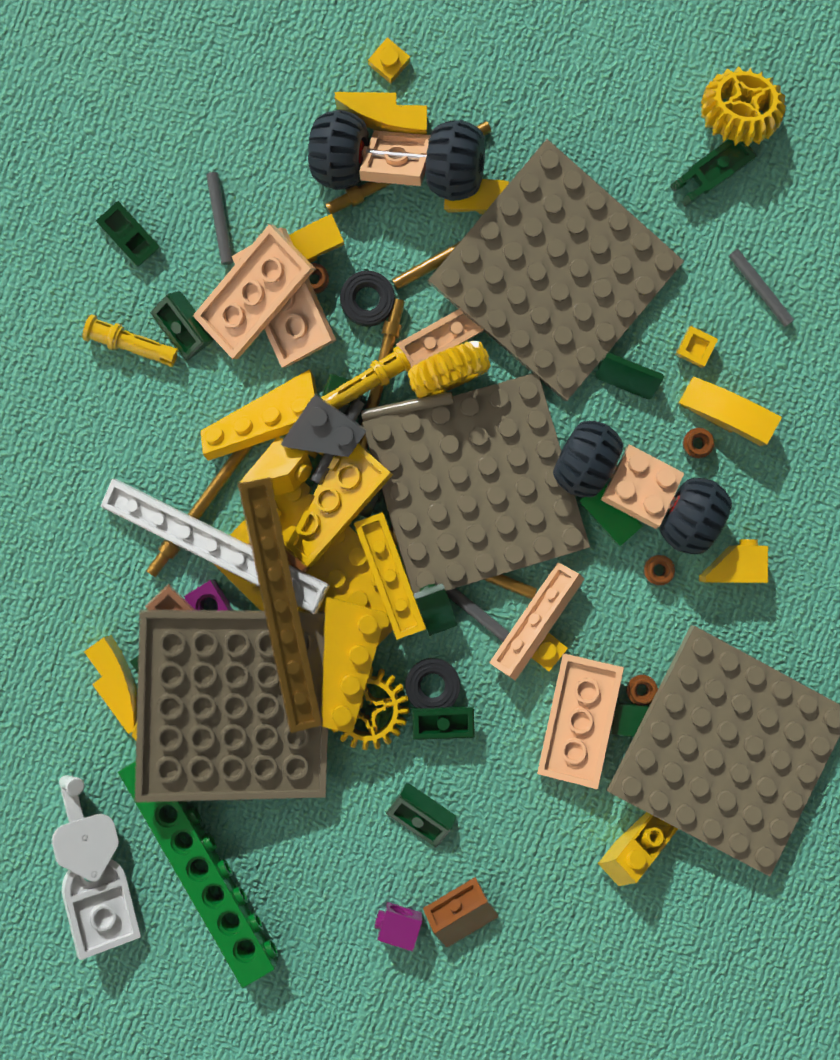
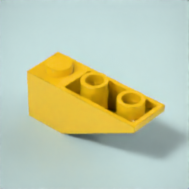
(636, 849)

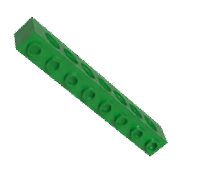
(245, 964)

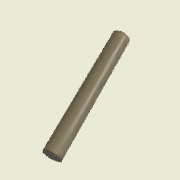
(408, 406)

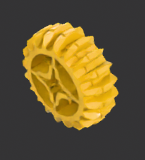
(740, 115)
(449, 369)
(381, 703)

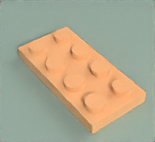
(253, 291)
(299, 326)
(580, 720)

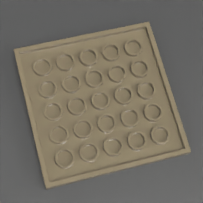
(555, 270)
(476, 485)
(217, 713)
(729, 750)

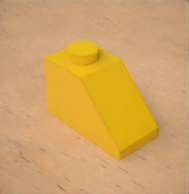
(284, 465)
(739, 564)

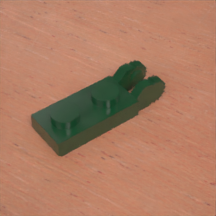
(715, 169)

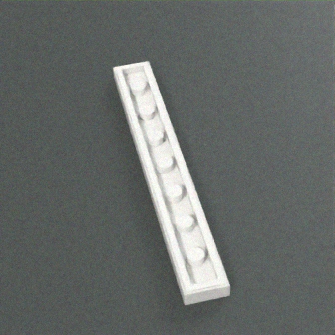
(202, 540)

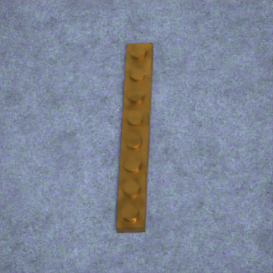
(279, 604)

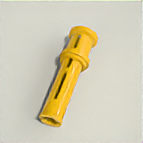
(117, 337)
(378, 373)

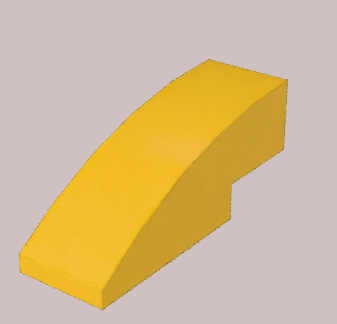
(382, 112)
(730, 411)
(116, 683)

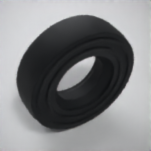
(354, 285)
(427, 667)

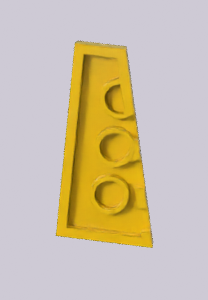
(337, 502)

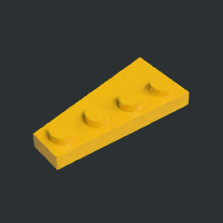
(260, 419)
(349, 650)

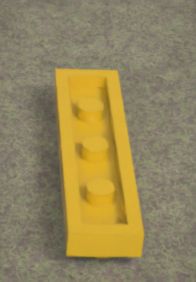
(389, 575)

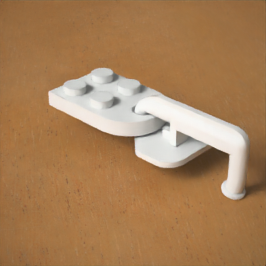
(100, 908)

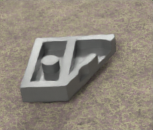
(324, 430)

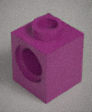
(209, 589)
(398, 926)

